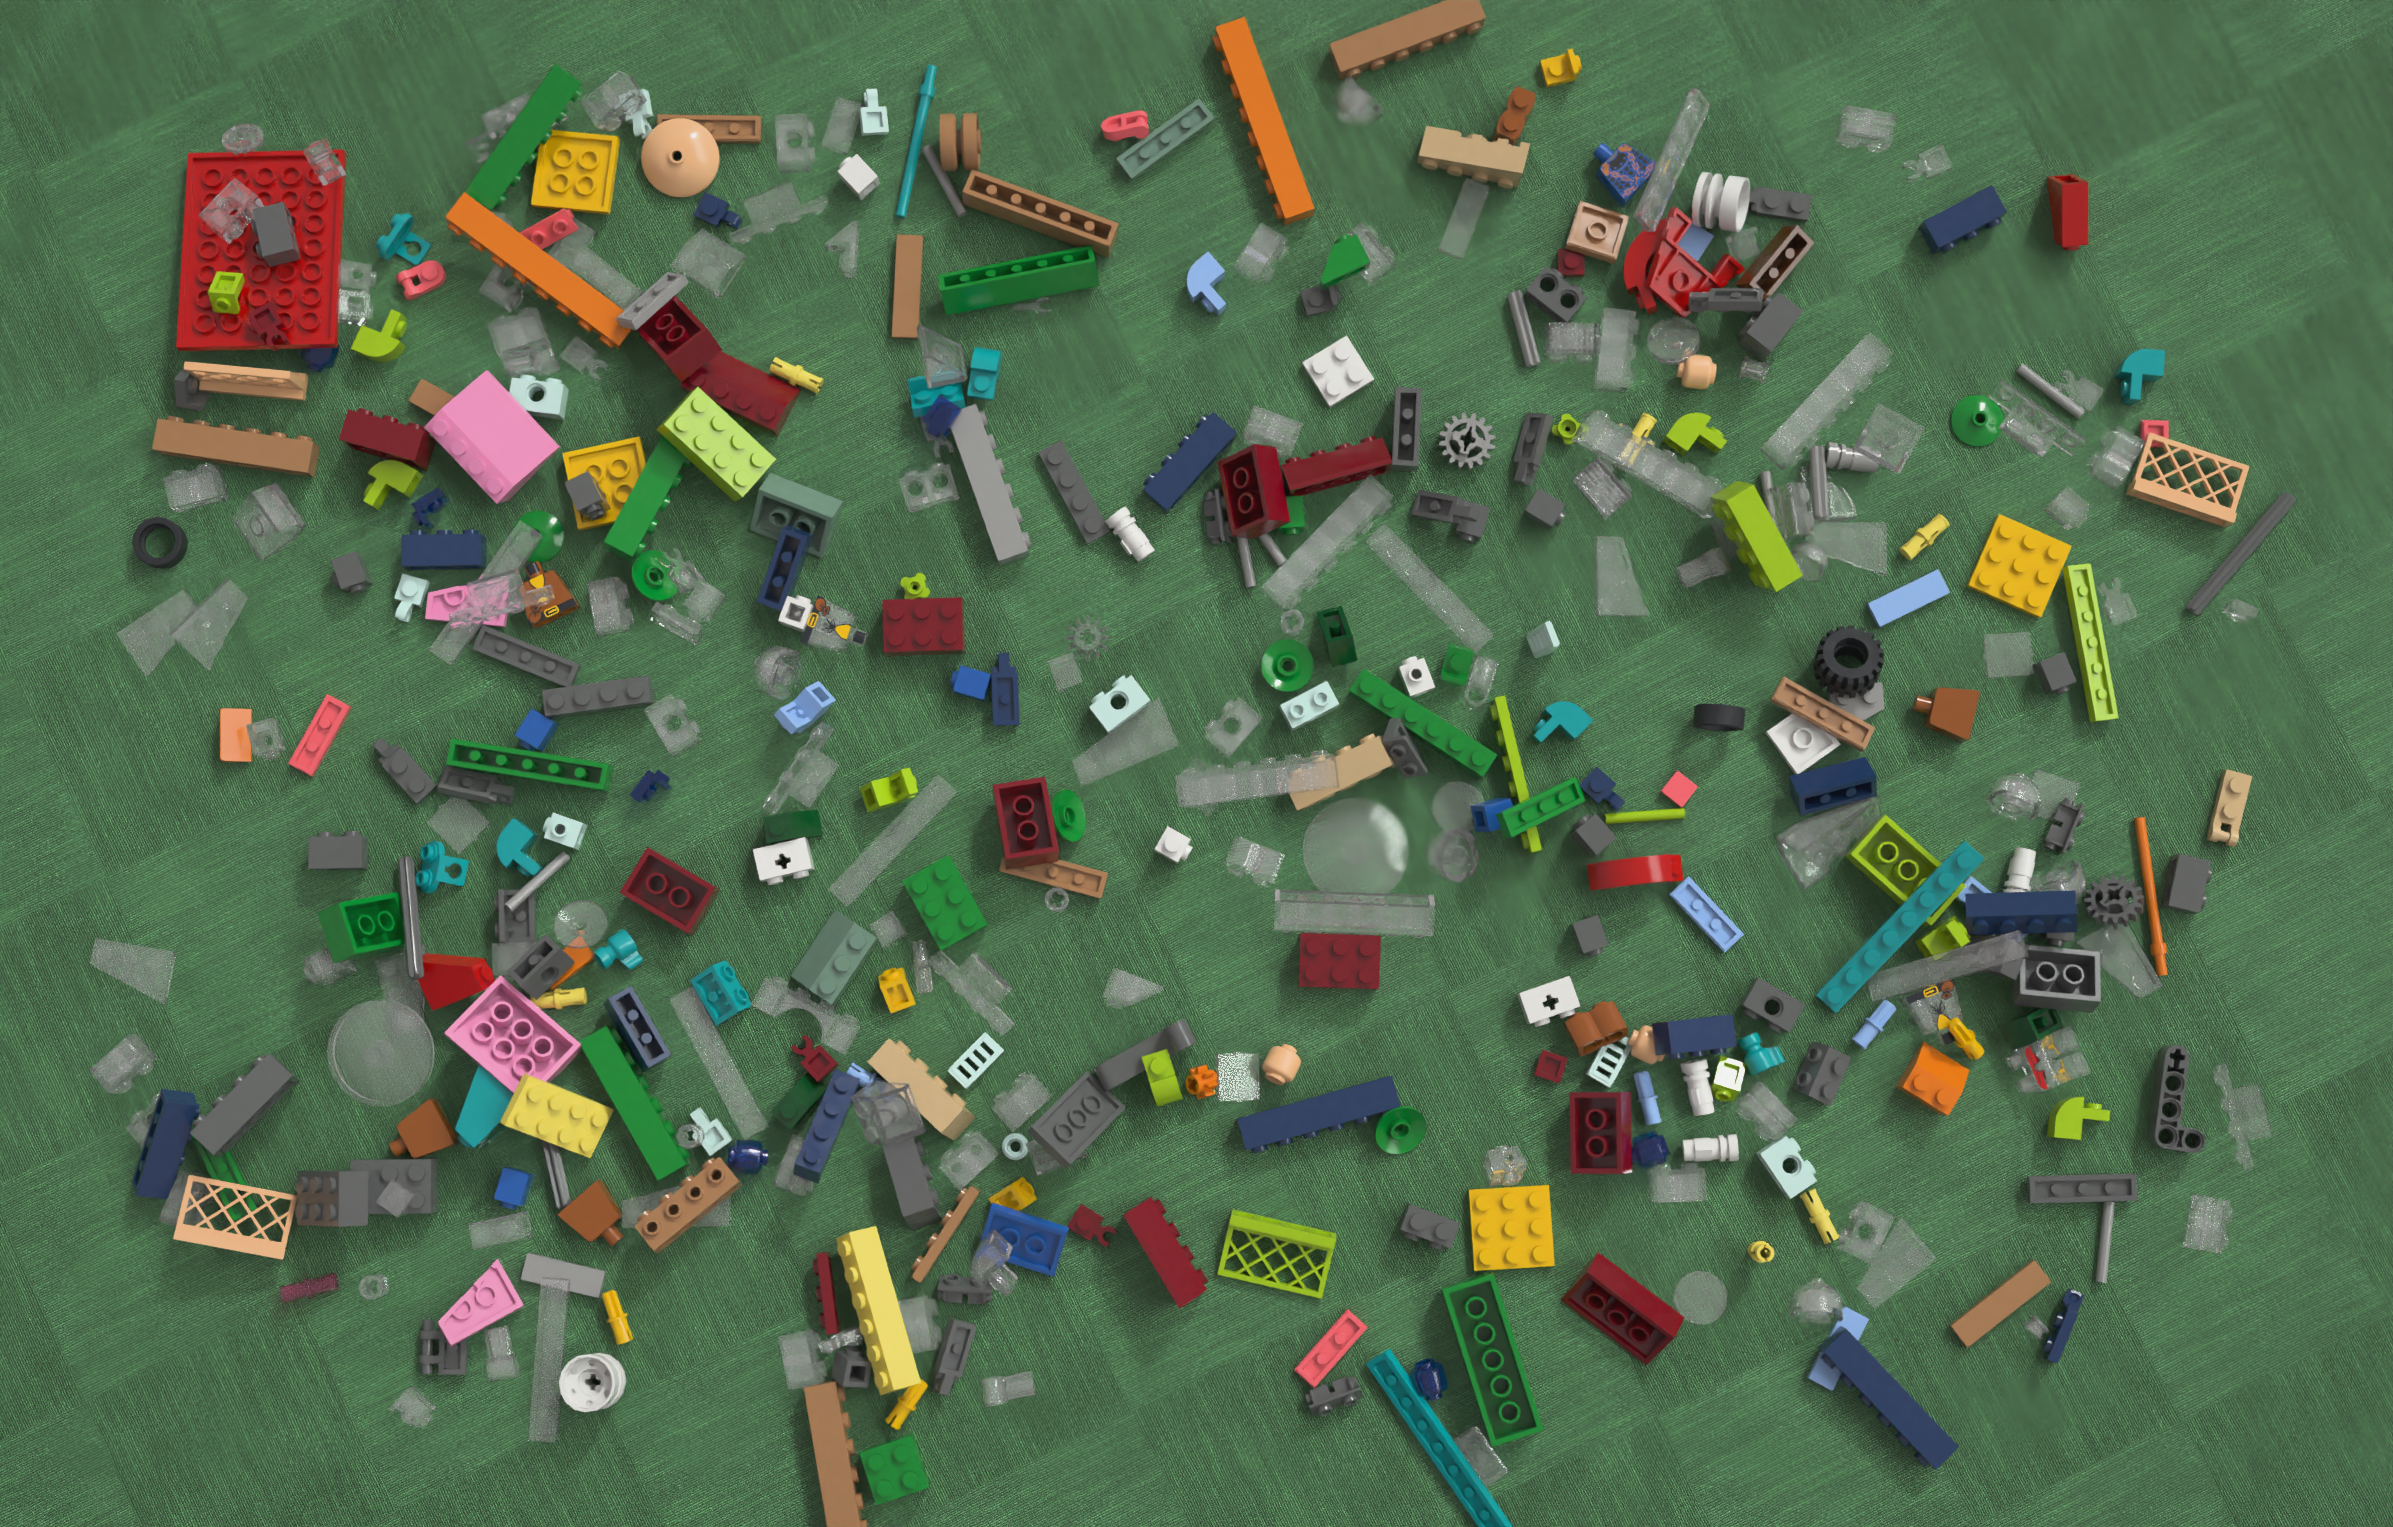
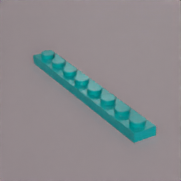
(1900, 926)
(1436, 1441)

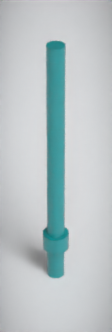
(926, 93)

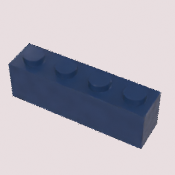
(1189, 462)
(2021, 911)
(826, 1126)
(165, 1143)

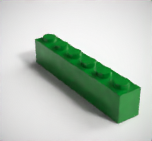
(523, 137)
(1018, 280)
(646, 500)
(1422, 724)
(530, 765)
(634, 1102)

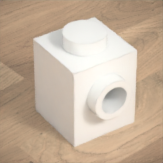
(858, 176)
(796, 612)
(1415, 677)
(1173, 845)

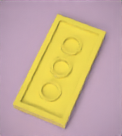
(556, 1115)

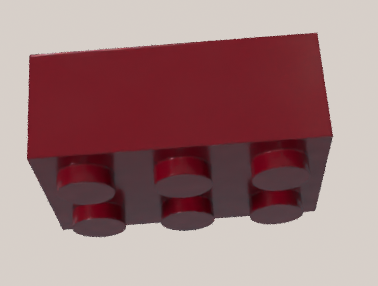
(679, 339)
(387, 438)
(1254, 491)
(923, 626)
(1025, 823)
(669, 891)
(1339, 961)
(1600, 1132)

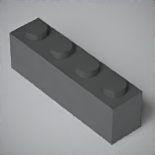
(598, 697)

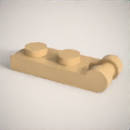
(2229, 807)

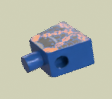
(1623, 171)

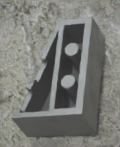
(912, 1183)

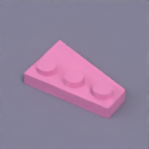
(448, 600)
(482, 1305)

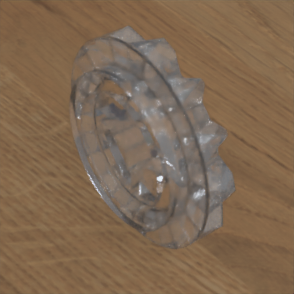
(249, 134)

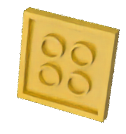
(576, 172)
(614, 467)
(2018, 566)
(1511, 1227)

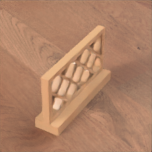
(249, 381)
(2187, 502)
(233, 1241)

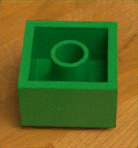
(895, 1468)

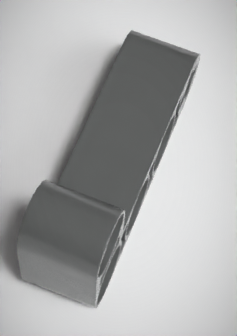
(1130, 1062)
(2175, 1099)

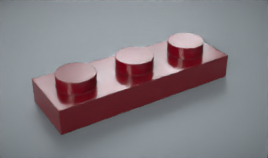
(826, 1293)

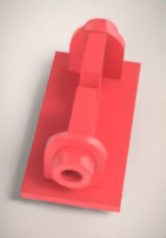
(551, 229)

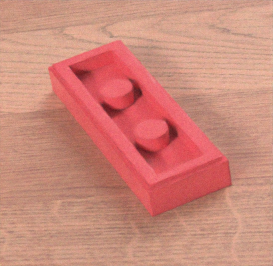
(320, 735)
(1330, 1348)

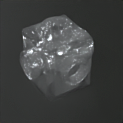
(1504, 1165)

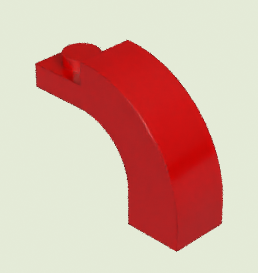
(1637, 264)
(1635, 871)

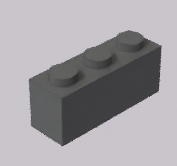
(1406, 429)

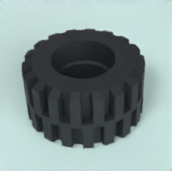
(1853, 643)

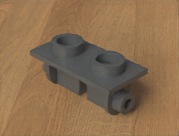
(1218, 529)
(2062, 836)
(953, 1287)
(1326, 1401)

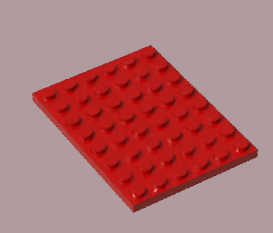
(300, 290)

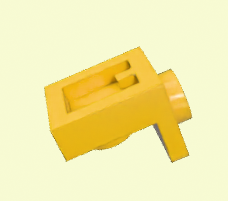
(1560, 68)
(896, 989)
(1015, 1196)

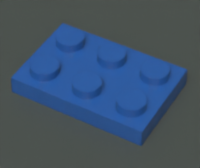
(1034, 1240)

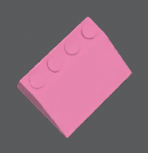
(492, 437)
(512, 1037)

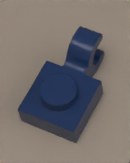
(714, 211)
(1599, 786)

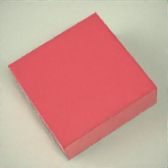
(2156, 427)
(1679, 789)

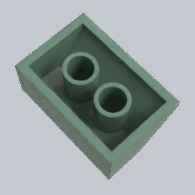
(791, 504)
(834, 957)

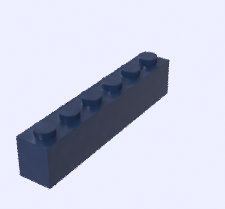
(1318, 1113)
(1888, 1397)

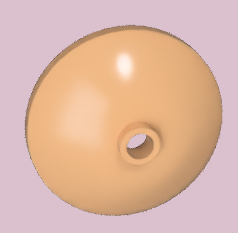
(695, 168)

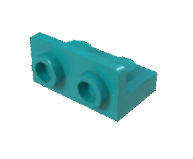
(924, 397)
(720, 992)

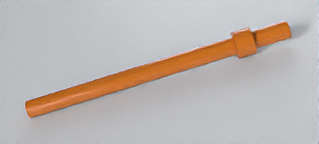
(2157, 947)

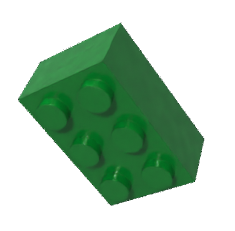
(945, 903)
(363, 927)

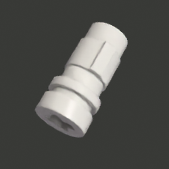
(1132, 537)
(2020, 870)
(1698, 1086)
(1711, 1148)

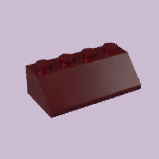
(745, 392)
(1336, 468)
(1165, 1251)
(1623, 1309)

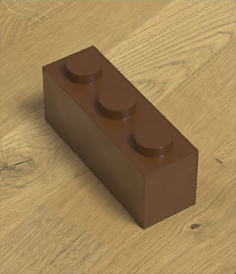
(1776, 260)

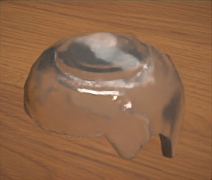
(1810, 560)

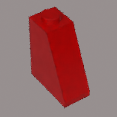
(2069, 210)
(453, 978)

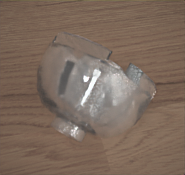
(1356, 104)
(777, 670)
(2014, 797)
(1452, 855)
(2063, 877)
(1816, 1303)

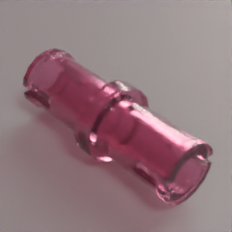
(309, 1287)

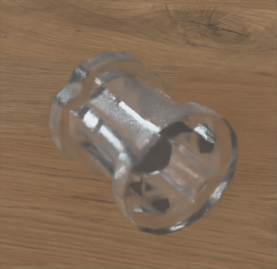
(1753, 369)
(1299, 620)
(1049, 897)
(382, 1286)

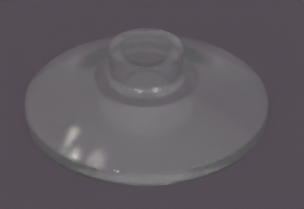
(577, 915)

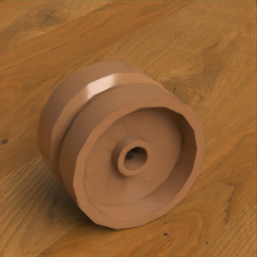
(960, 142)

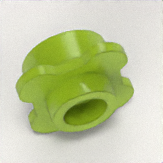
(1559, 430)
(919, 581)

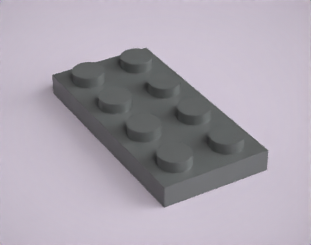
(1076, 1120)

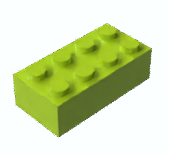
(716, 444)
(1755, 536)
(1896, 863)

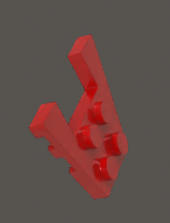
(1677, 273)

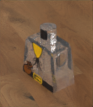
(831, 628)
(1933, 1008)

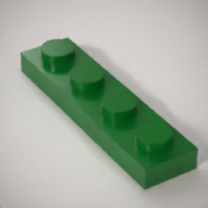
(1540, 807)
(227, 1170)

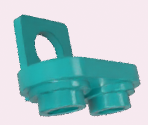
(394, 242)
(434, 867)

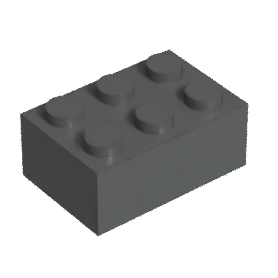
(2058, 979)
(415, 1174)
(332, 1198)

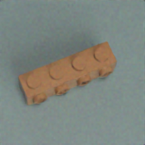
(688, 1204)

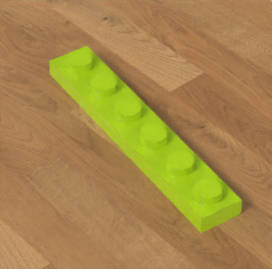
(2090, 642)
(1512, 763)

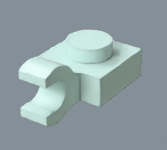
(873, 118)
(639, 120)
(410, 592)
(715, 1133)

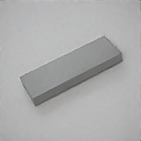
(651, 300)
(582, 1278)

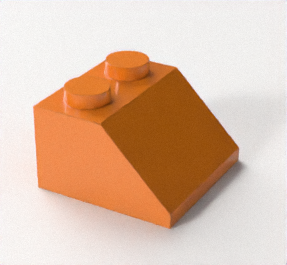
(1934, 1079)

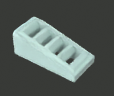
(1543, 640)
(1597, 1076)
(960, 1077)

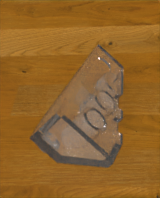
(1818, 841)

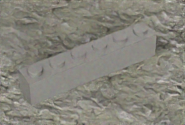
(988, 486)

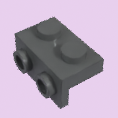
(1403, 749)
(520, 923)
(1821, 1073)

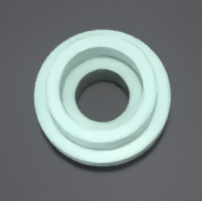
(1006, 1146)

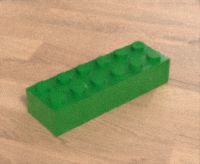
(1491, 1359)

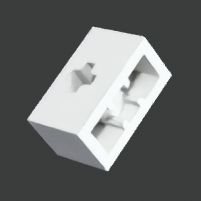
(769, 856)
(1564, 996)

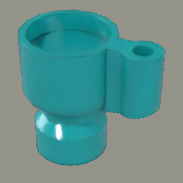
(619, 947)
(1759, 1058)

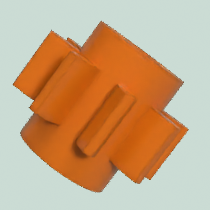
(1201, 1082)

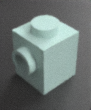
(564, 830)

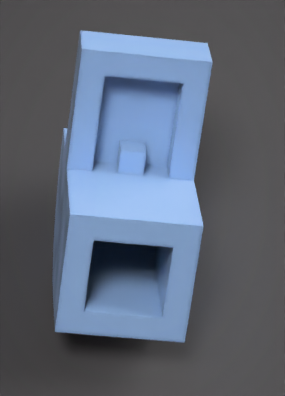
(1201, 278)
(805, 708)

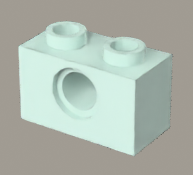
(554, 400)
(1309, 706)
(1113, 718)
(1773, 1157)

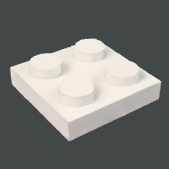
(1338, 371)
(1800, 742)

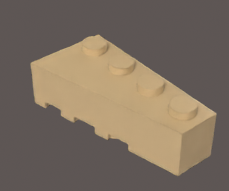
(1473, 156)
(1352, 766)
(932, 1099)

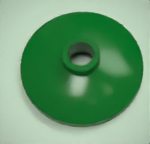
(1965, 425)
(551, 530)
(647, 565)
(1294, 653)
(1068, 815)
(1402, 1138)

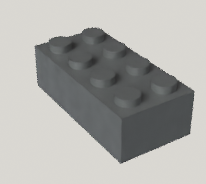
(244, 1105)

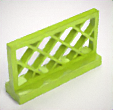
(1281, 1231)

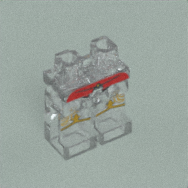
(2038, 1062)

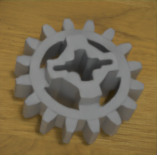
(1456, 438)

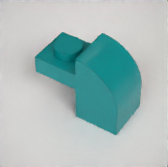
(2139, 366)
(984, 373)
(1565, 716)
(513, 844)

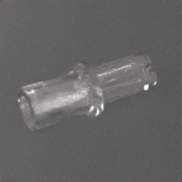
(922, 966)

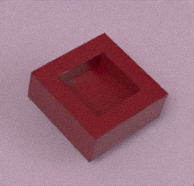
(1570, 263)
(1550, 1066)

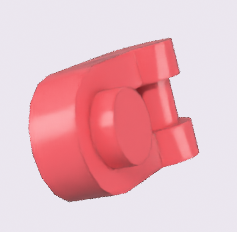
(1126, 126)
(430, 274)

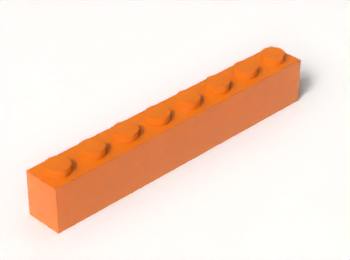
(1264, 121)
(538, 269)

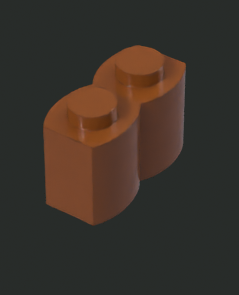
(1515, 115)
(1596, 1028)

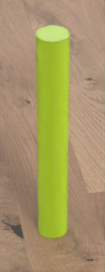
(1640, 816)

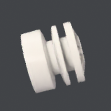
(1721, 201)
(577, 1385)

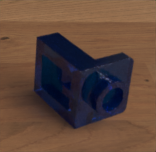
(941, 417)
(432, 503)
(645, 788)

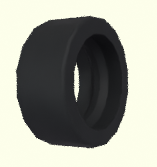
(142, 533)
(1719, 717)

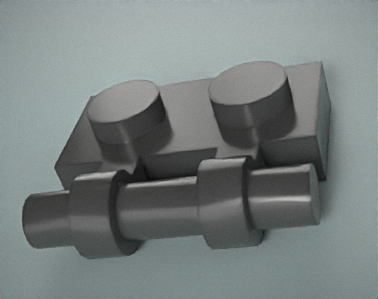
(450, 1359)

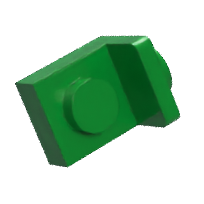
(1456, 665)

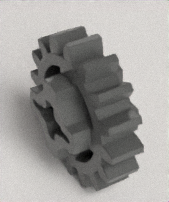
(2114, 901)

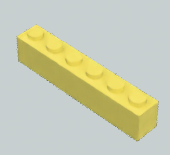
(878, 1310)

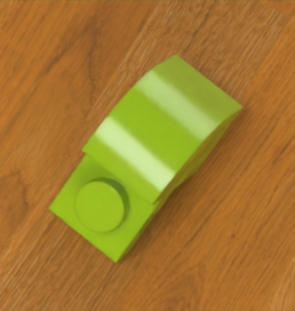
(383, 345)
(1692, 428)
(390, 475)
(889, 790)
(1943, 938)
(1162, 1077)
(2067, 1117)

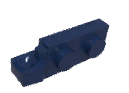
(1005, 693)
(2063, 1323)

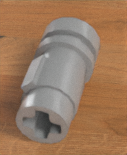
(1845, 457)

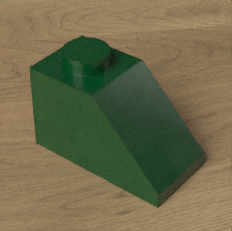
(1337, 636)
(792, 826)
(2031, 1027)
(799, 1101)

